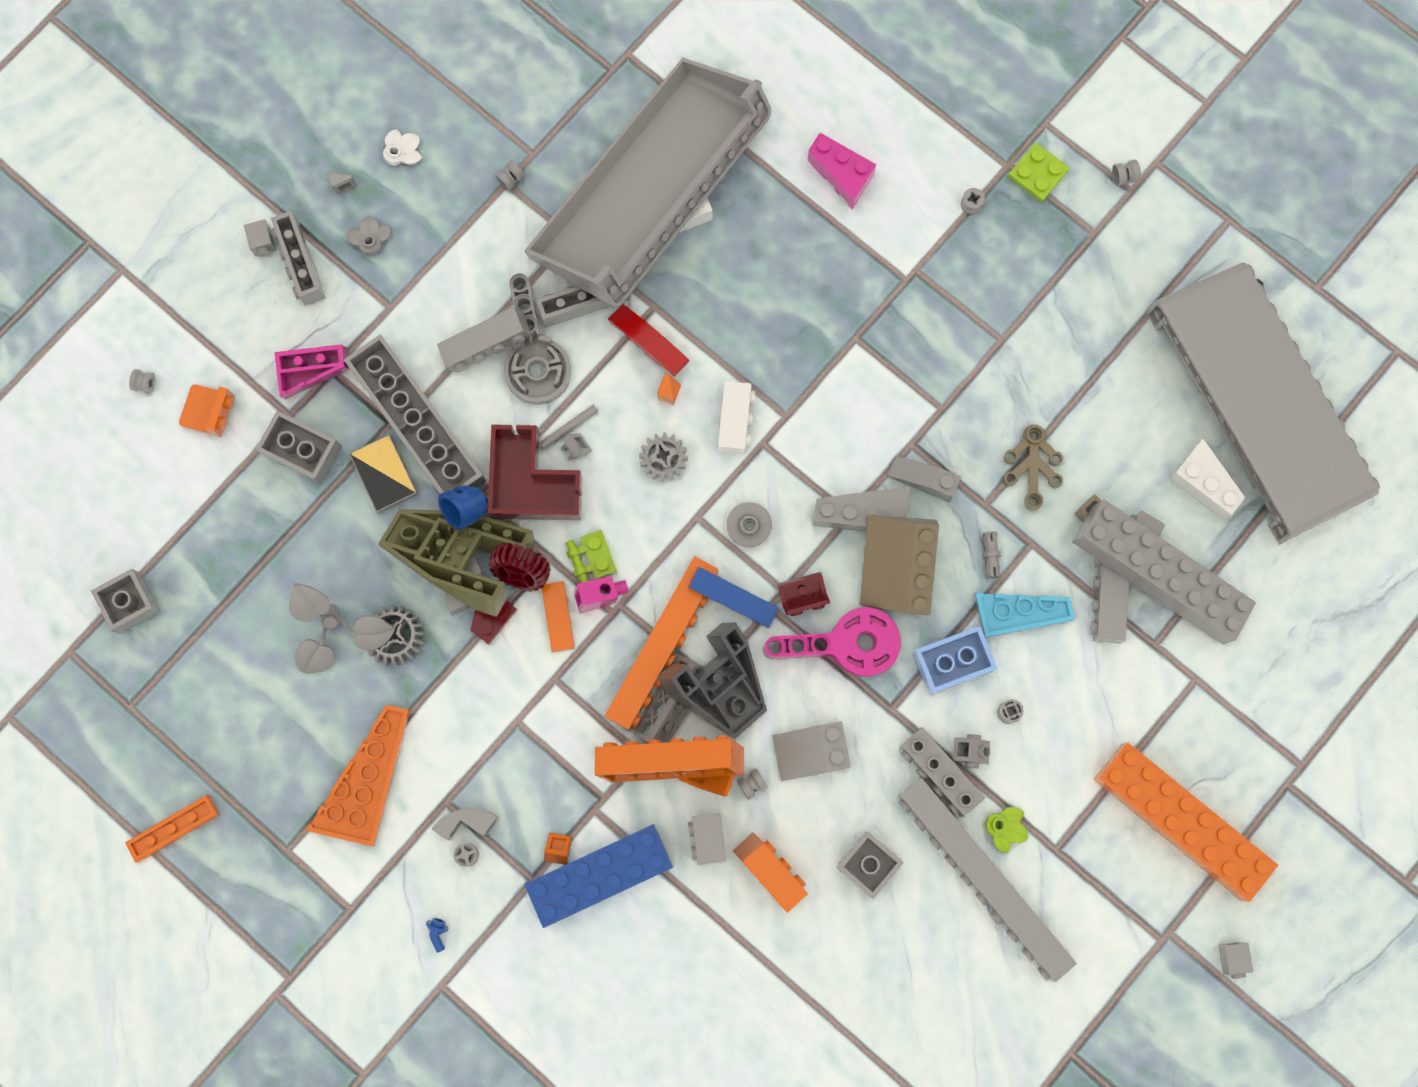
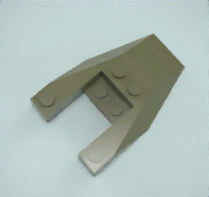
(443, 553)

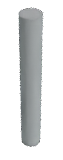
(568, 427)

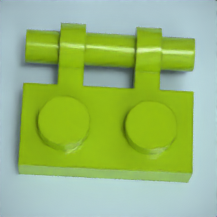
(598, 555)

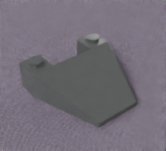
(725, 689)

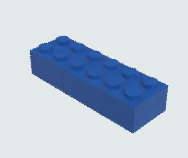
(598, 876)

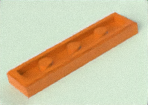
(172, 828)

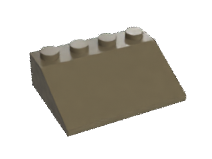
(899, 564)

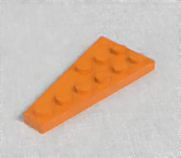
(361, 792)

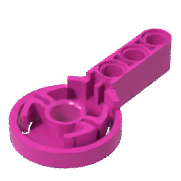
(843, 643)

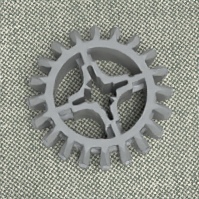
(399, 629)

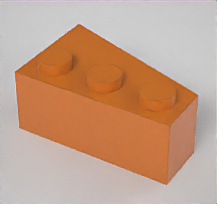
(771, 872)

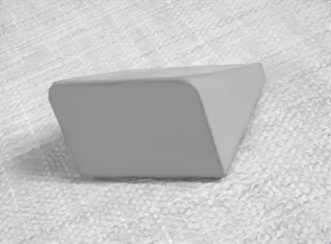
(341, 182)

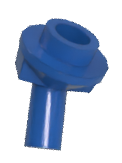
(437, 927)

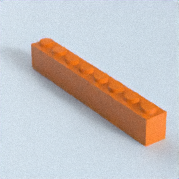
(659, 650)

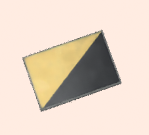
(383, 474)

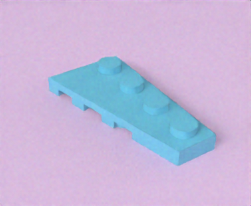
(1015, 613)

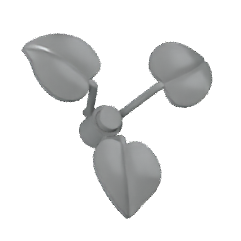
(315, 657)

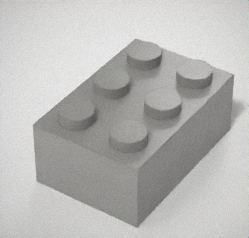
(298, 447)

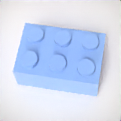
(954, 660)

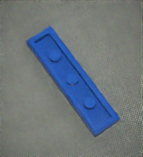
(733, 597)

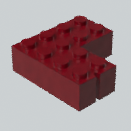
(521, 489)

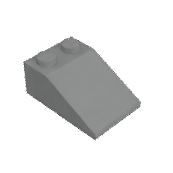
(811, 751)

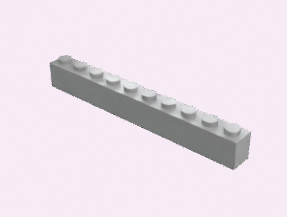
(987, 880)

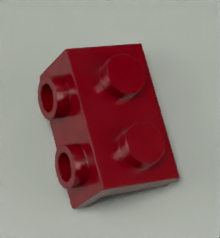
(803, 594)

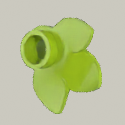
(1010, 828)

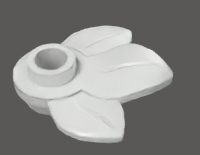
(404, 146)

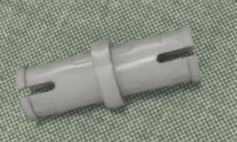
(991, 555)

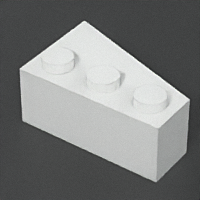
(1208, 481)

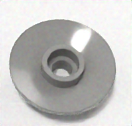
(753, 514)

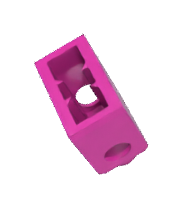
(589, 595)

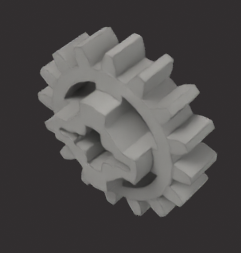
(671, 453)

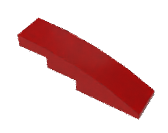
(649, 340)

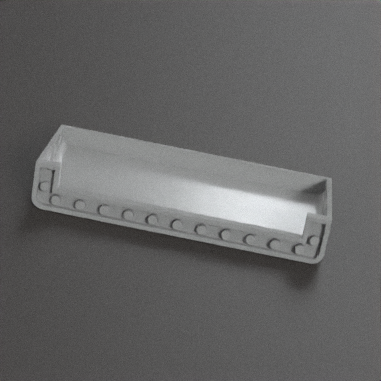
(651, 180)
(1265, 400)

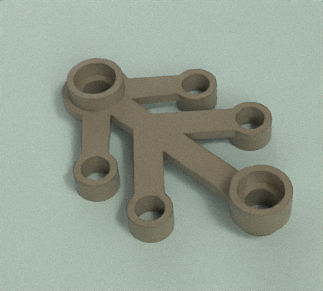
(1033, 463)

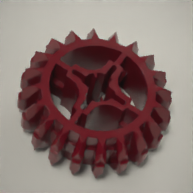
(519, 567)

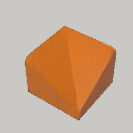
(668, 389)

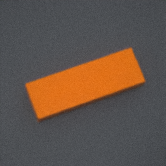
(558, 616)

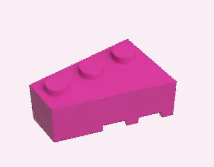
(841, 168)
(308, 367)

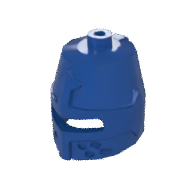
(462, 506)

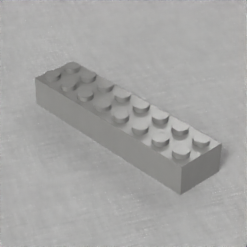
(413, 416)
(1164, 572)

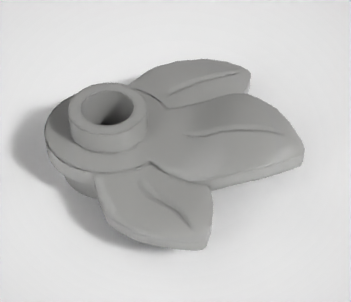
(369, 233)

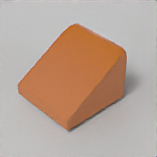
(557, 848)

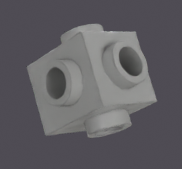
(971, 751)

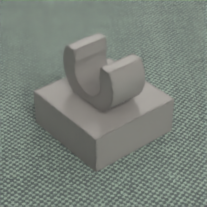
(576, 445)

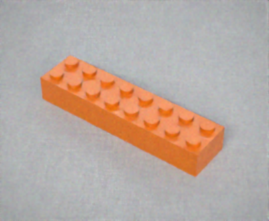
(1186, 822)

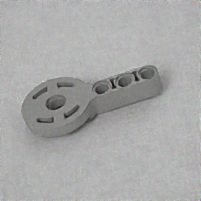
(534, 351)

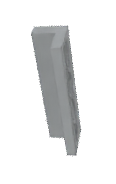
(668, 720)

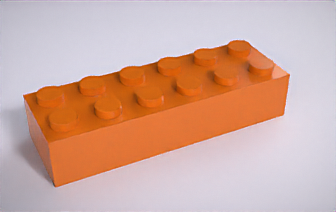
(669, 760)

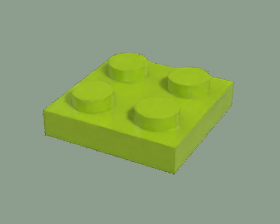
(1038, 172)

